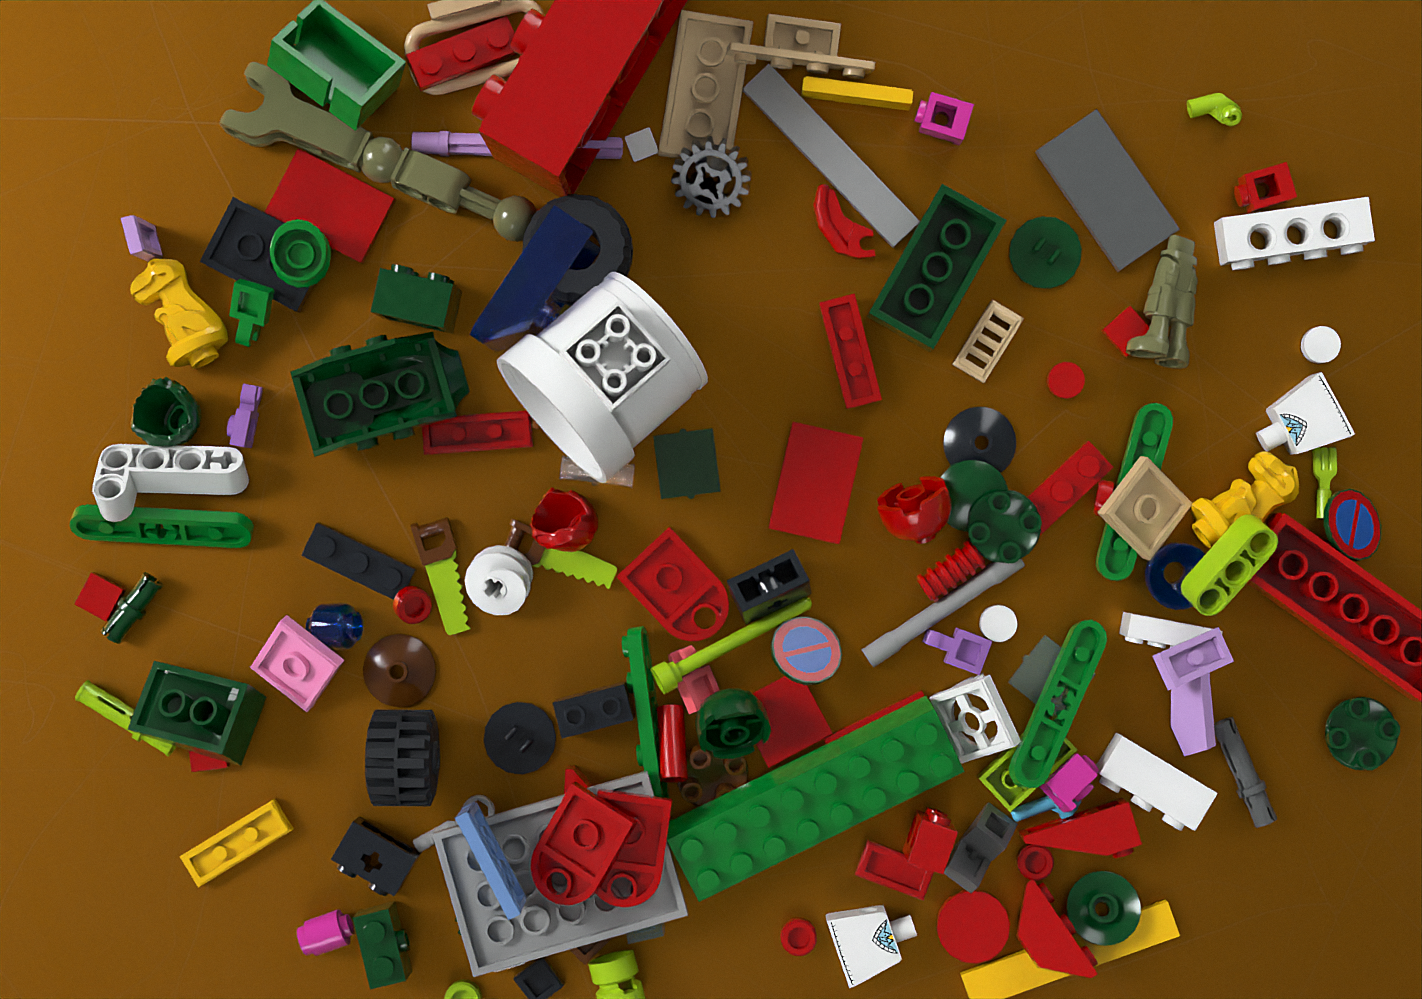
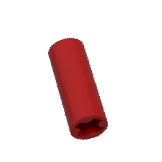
(672, 743)

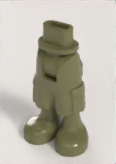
(1169, 305)

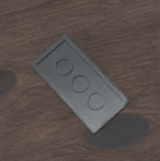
(1107, 190)

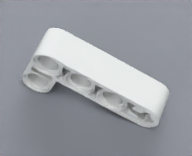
(177, 469)

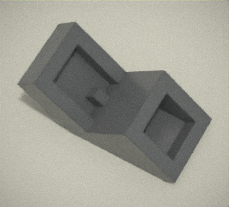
(979, 846)

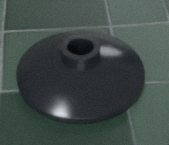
(975, 422)

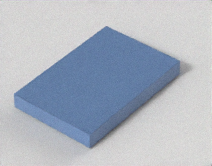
(491, 859)

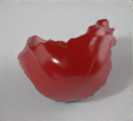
(564, 521)

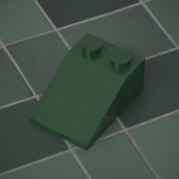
(198, 712)

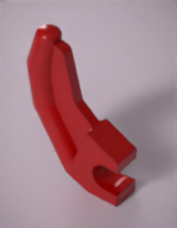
(837, 229)

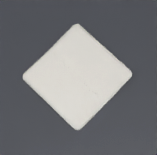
(641, 144)

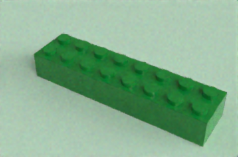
(813, 798)

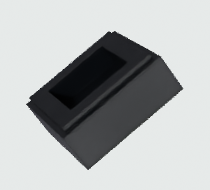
(539, 980)

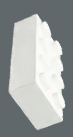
(1157, 631)

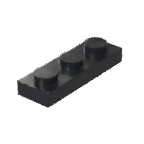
(357, 561)

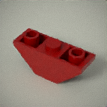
(1049, 936)

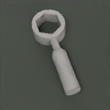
(426, 840)

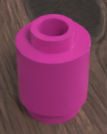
(325, 933)

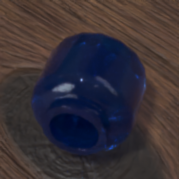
(336, 625)

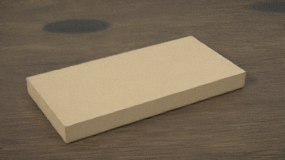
(704, 83)

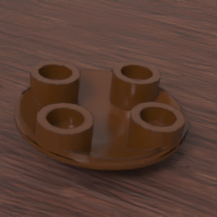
(711, 776)

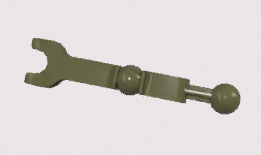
(380, 158)

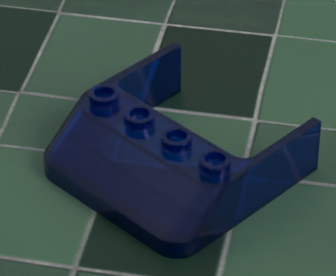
(524, 297)

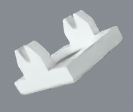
(965, 748)

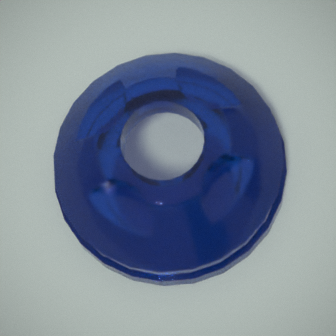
(1170, 593)

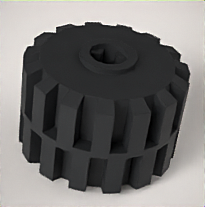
(402, 758)

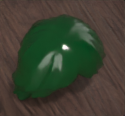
(165, 414)

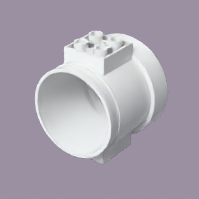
(604, 374)

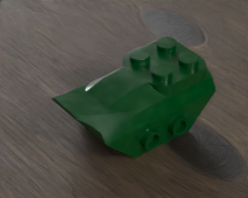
(378, 391)

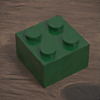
(416, 300)

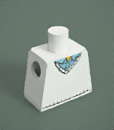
(1305, 418)
(867, 941)

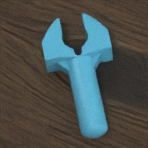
(1040, 806)

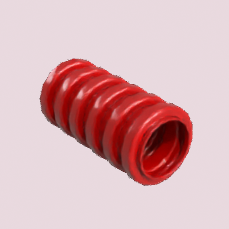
(951, 571)

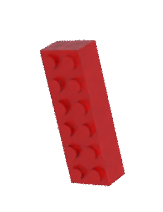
(1344, 605)

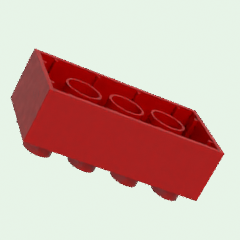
(570, 85)

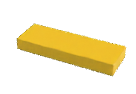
(857, 93)
(236, 842)

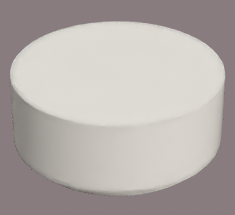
(1320, 344)
(998, 623)

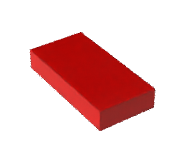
(892, 870)

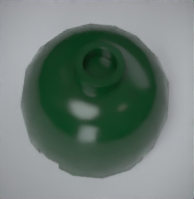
(731, 723)

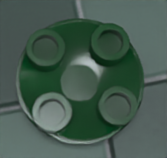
(968, 483)
(1004, 526)
(1361, 733)

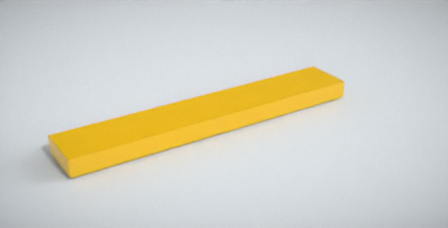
(1019, 973)

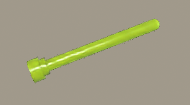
(670, 674)

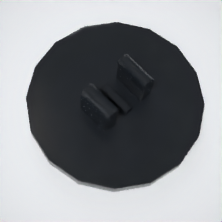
(520, 738)

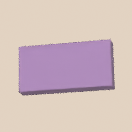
(141, 238)

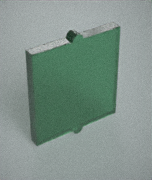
(687, 463)

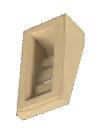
(1002, 313)

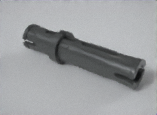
(1246, 777)

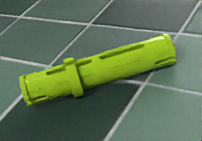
(117, 712)

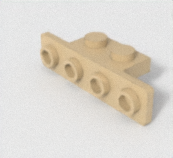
(801, 43)

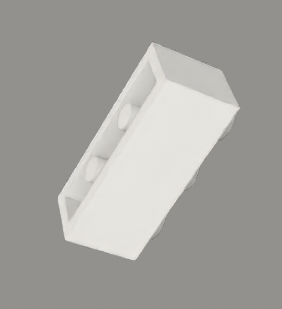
(1154, 783)

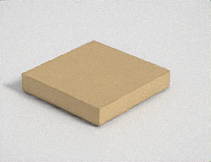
(1145, 508)

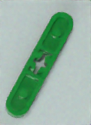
(1148, 439)
(179, 525)
(642, 685)
(1043, 736)

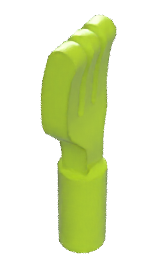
(1324, 470)

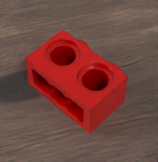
(930, 840)

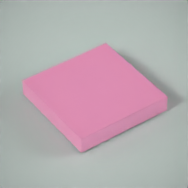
(296, 663)

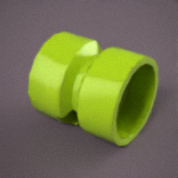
(616, 976)

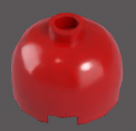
(916, 511)

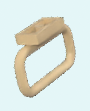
(460, 13)

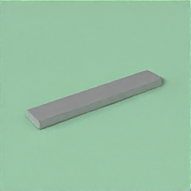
(830, 155)

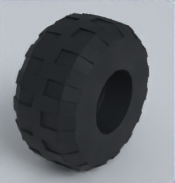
(607, 228)

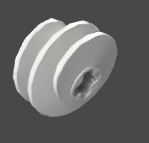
(499, 580)

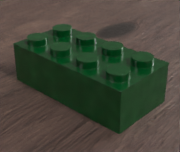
(936, 268)

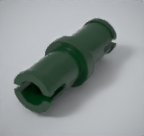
(131, 608)

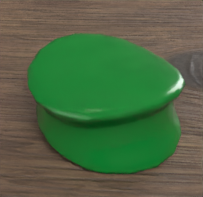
(300, 253)

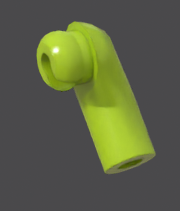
(1217, 106)

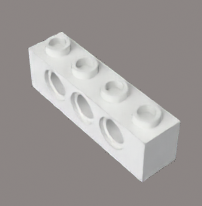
(1349, 216)

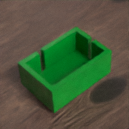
(336, 63)

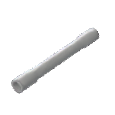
(893, 641)

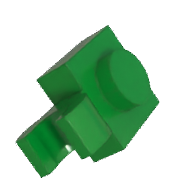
(252, 306)

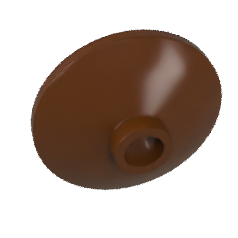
(414, 659)

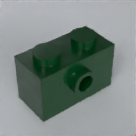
(383, 945)

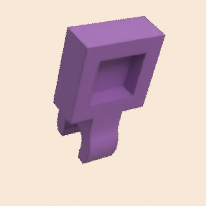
(963, 649)

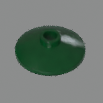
(1122, 906)

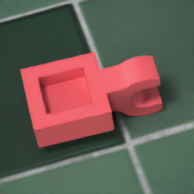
(696, 684)

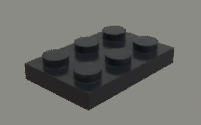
(243, 251)

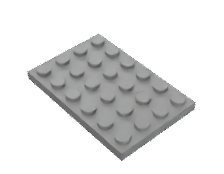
(542, 926)

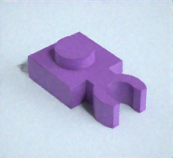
(243, 424)

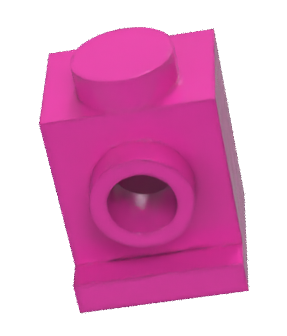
(955, 110)
(1070, 782)

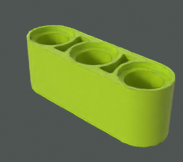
(1233, 547)

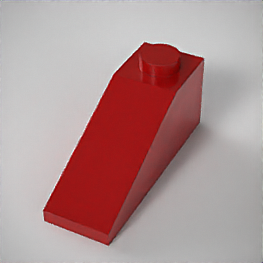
(1095, 830)

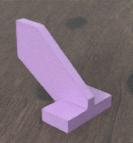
(1187, 674)

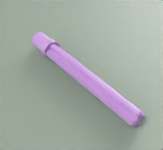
(449, 144)

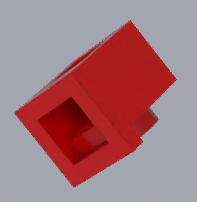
(1277, 185)

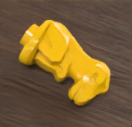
(188, 321)
(1273, 487)

